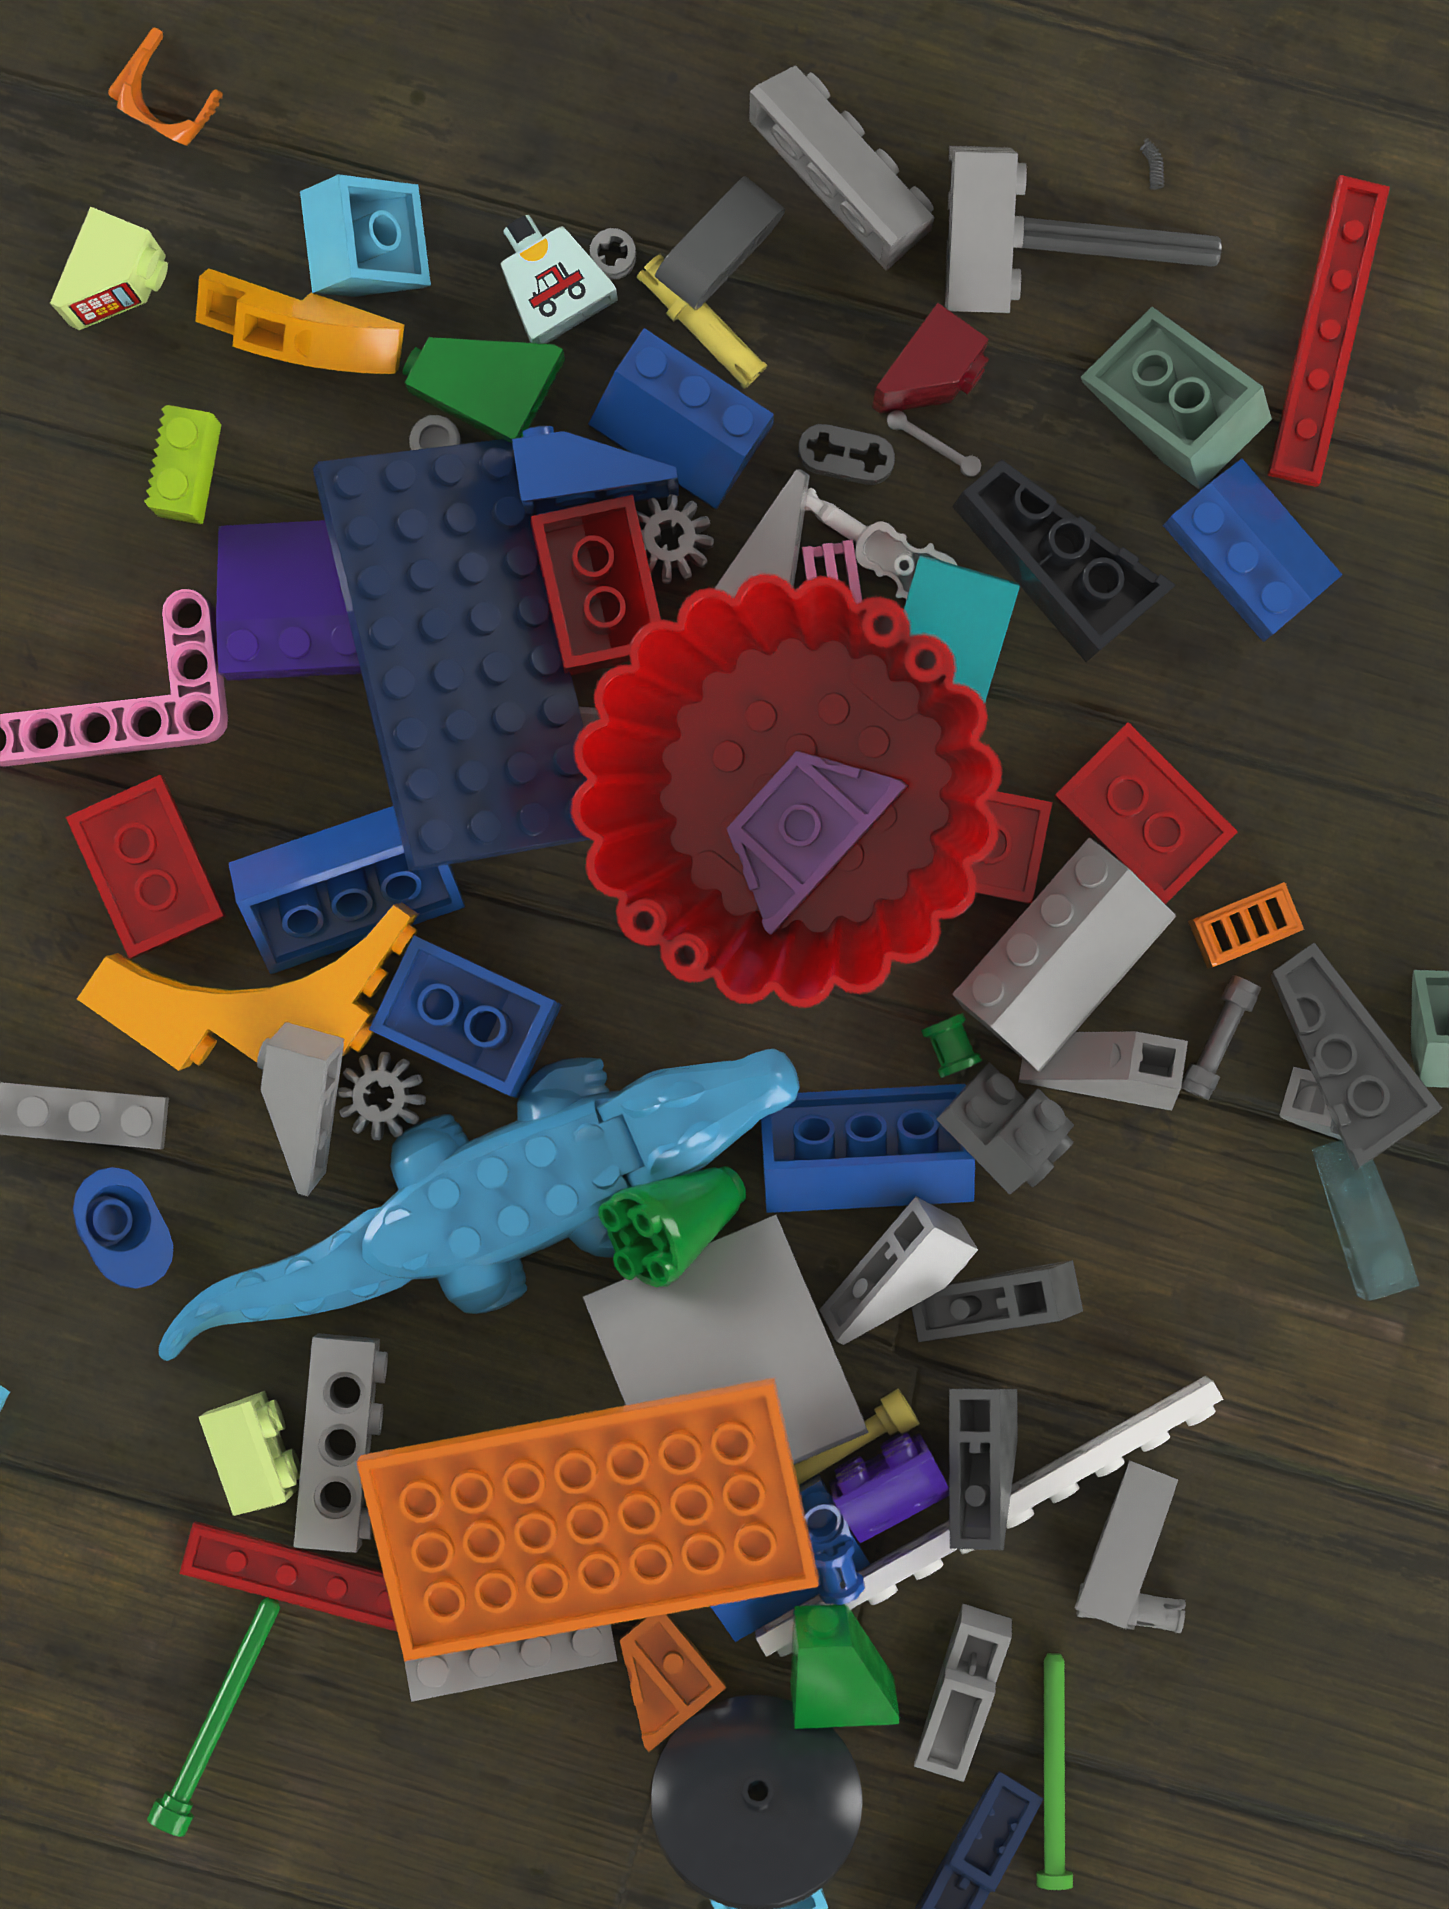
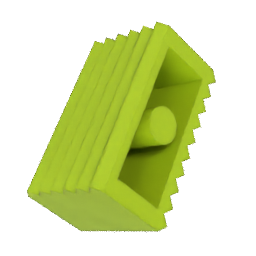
(183, 464)

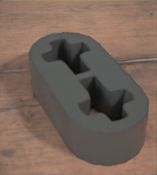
(849, 442)

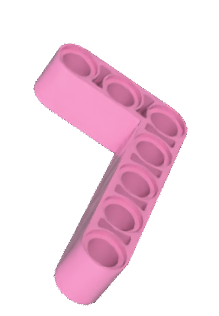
(124, 714)

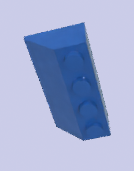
(334, 889)
(864, 1150)

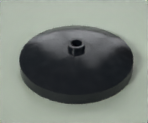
(746, 1848)

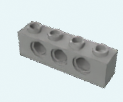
(317, 1521)

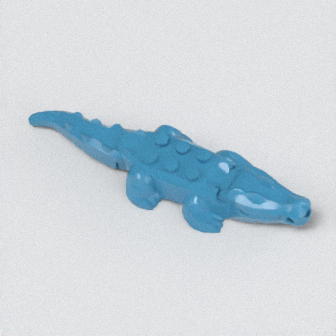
(486, 1202)

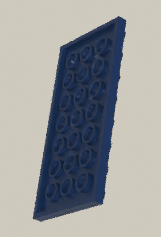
(455, 649)

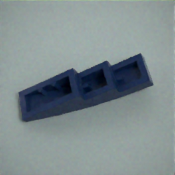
(982, 1847)

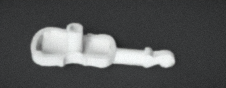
(877, 545)

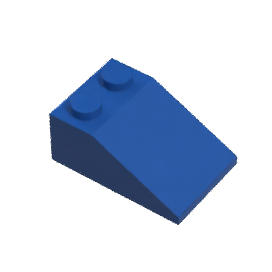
(573, 471)
(465, 1017)

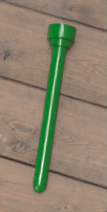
(173, 1810)

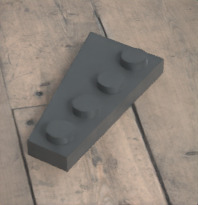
(1355, 1065)

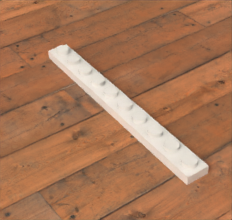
(1054, 1480)

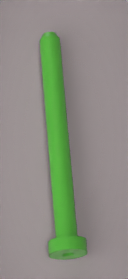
(1054, 1873)

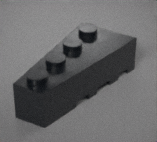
(1059, 559)

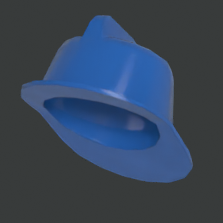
(122, 1228)

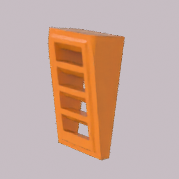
(1208, 941)

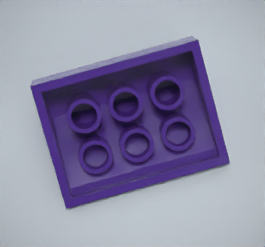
(280, 603)

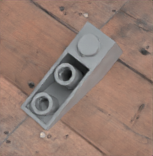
(1115, 1067)

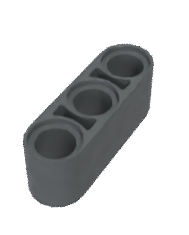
(720, 242)

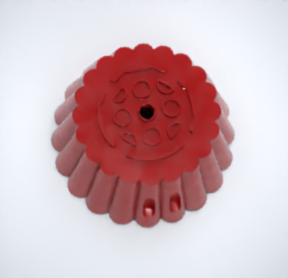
(709, 724)

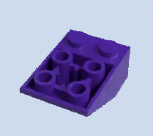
(887, 1486)

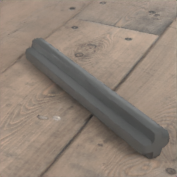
(1121, 242)

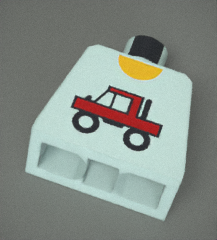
(552, 280)

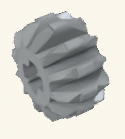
(688, 541)
(385, 1079)

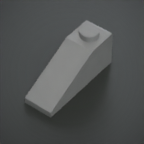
(775, 541)
(300, 1095)
(903, 1268)

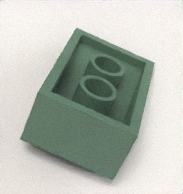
(1179, 397)

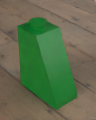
(484, 382)
(838, 1672)

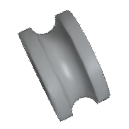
(603, 241)

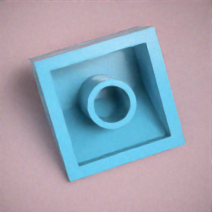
(364, 236)

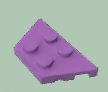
(804, 828)

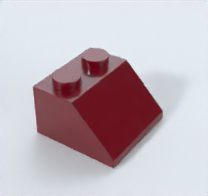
(934, 364)

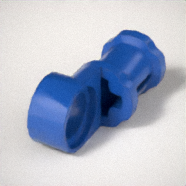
(840, 1566)

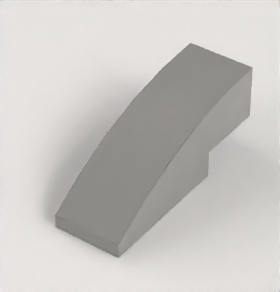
(1126, 1545)
(963, 1692)

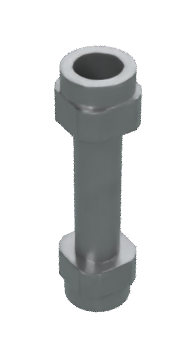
(1239, 997)

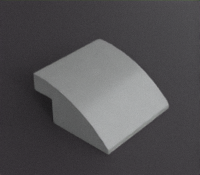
(731, 1322)

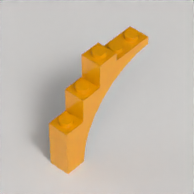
(180, 1018)

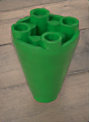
(669, 1222)

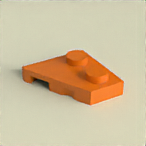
(666, 1677)

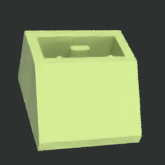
(251, 1453)

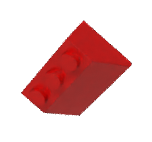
(595, 581)

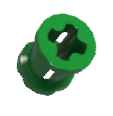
(951, 1045)

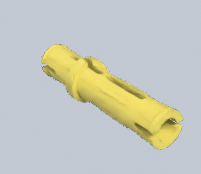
(707, 328)

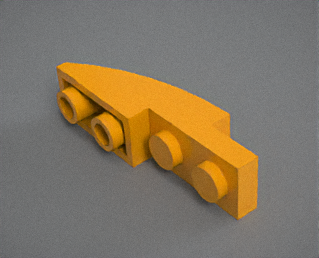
(298, 331)

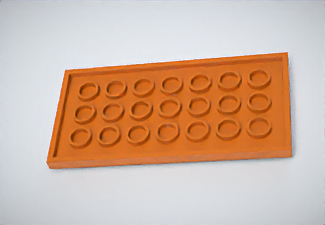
(589, 1520)

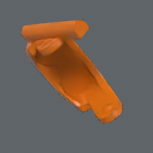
(128, 93)

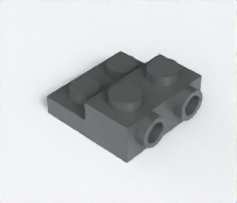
(1006, 1132)

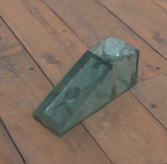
(1365, 1224)

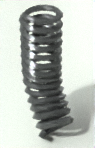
(1154, 166)

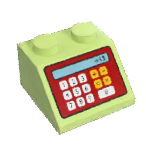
(108, 270)

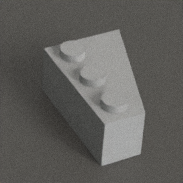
(983, 229)

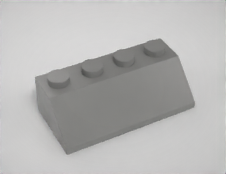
(840, 165)
(1064, 954)

